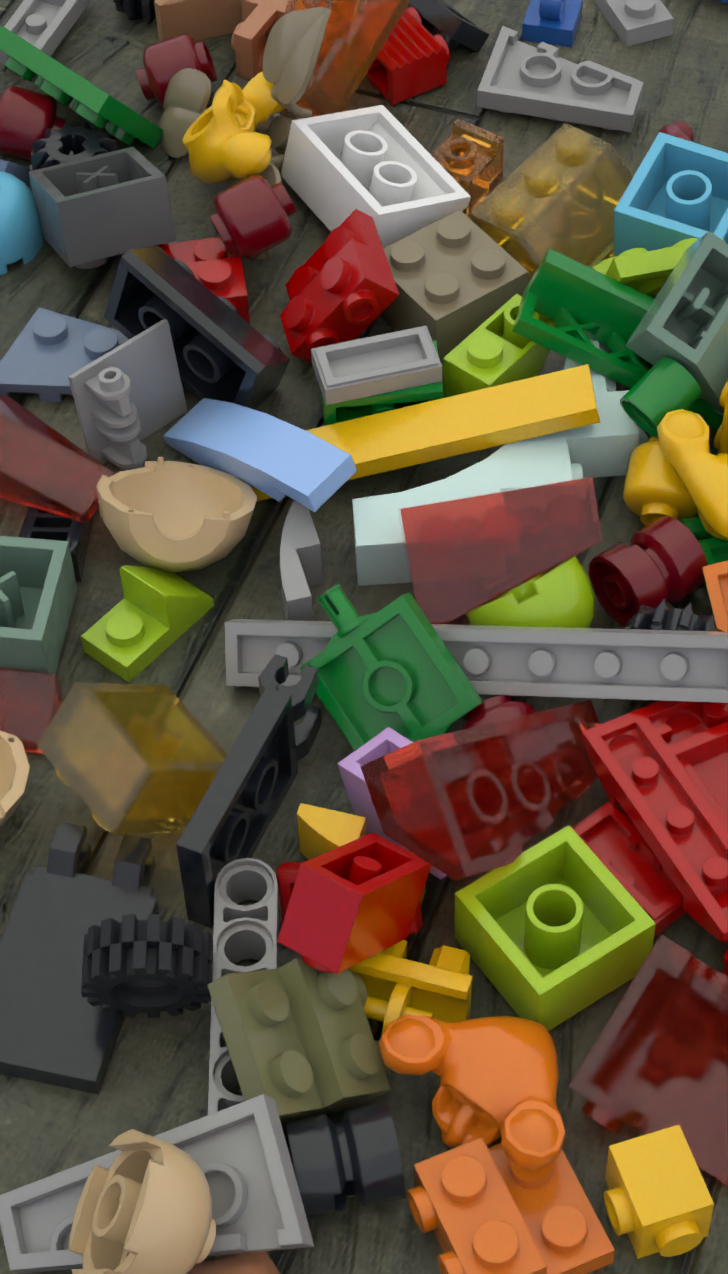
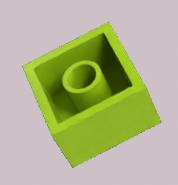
(553, 929)

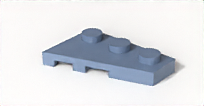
(52, 350)

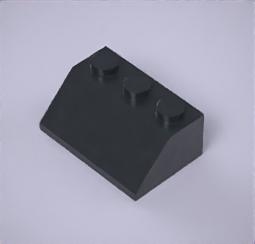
(213, 345)

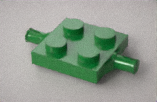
(389, 672)

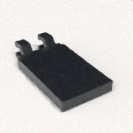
(248, 784)
(44, 1020)

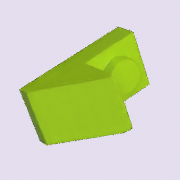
(146, 621)

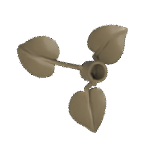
(287, 63)

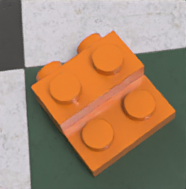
(505, 1217)

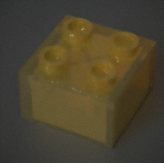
(132, 755)

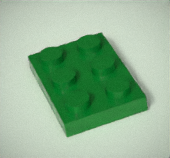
(87, 98)

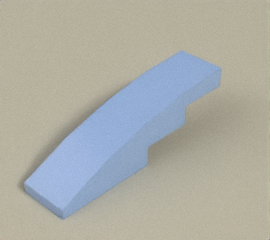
(262, 452)

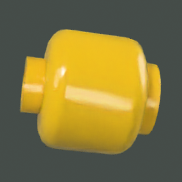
(654, 486)

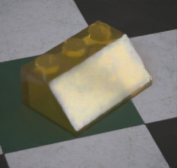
(558, 201)

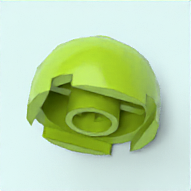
(549, 600)

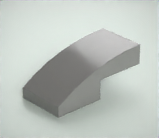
(299, 563)

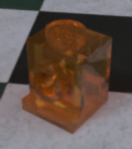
(473, 160)

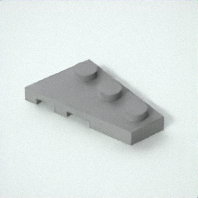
(550, 87)

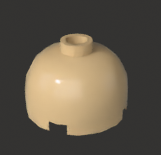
(144, 1211)

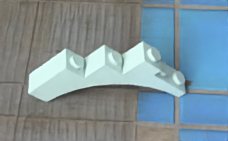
(564, 455)

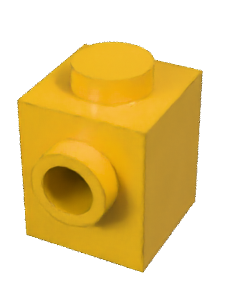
(657, 1194)

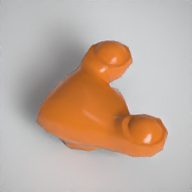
(493, 1081)

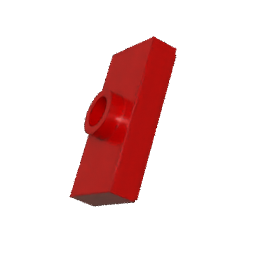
(632, 863)

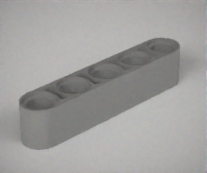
(239, 935)

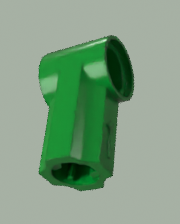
(659, 391)

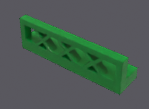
(587, 308)

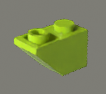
(494, 354)

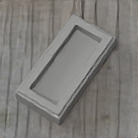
(376, 365)

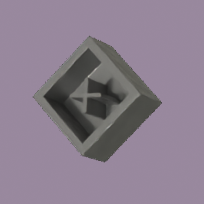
(102, 206)

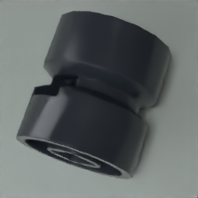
(346, 1159)

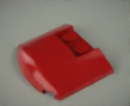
(672, 782)

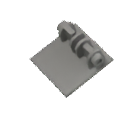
(129, 396)

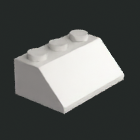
(368, 165)

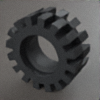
(147, 965)

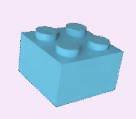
(673, 196)

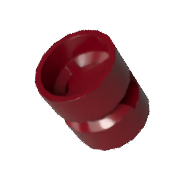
(658, 565)

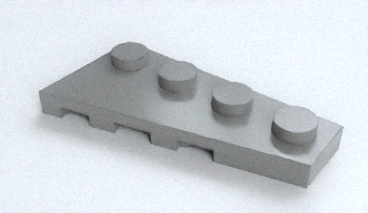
(247, 1175)

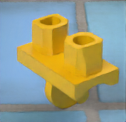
(413, 988)

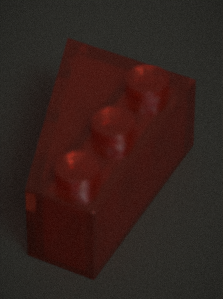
(493, 541)

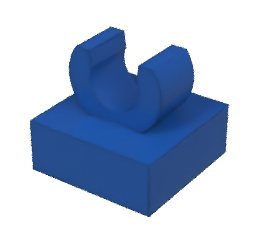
(552, 21)

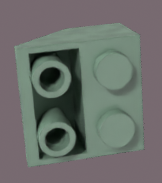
(692, 318)

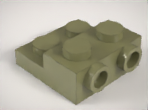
(300, 1038)

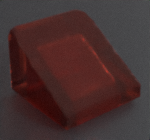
(28, 704)

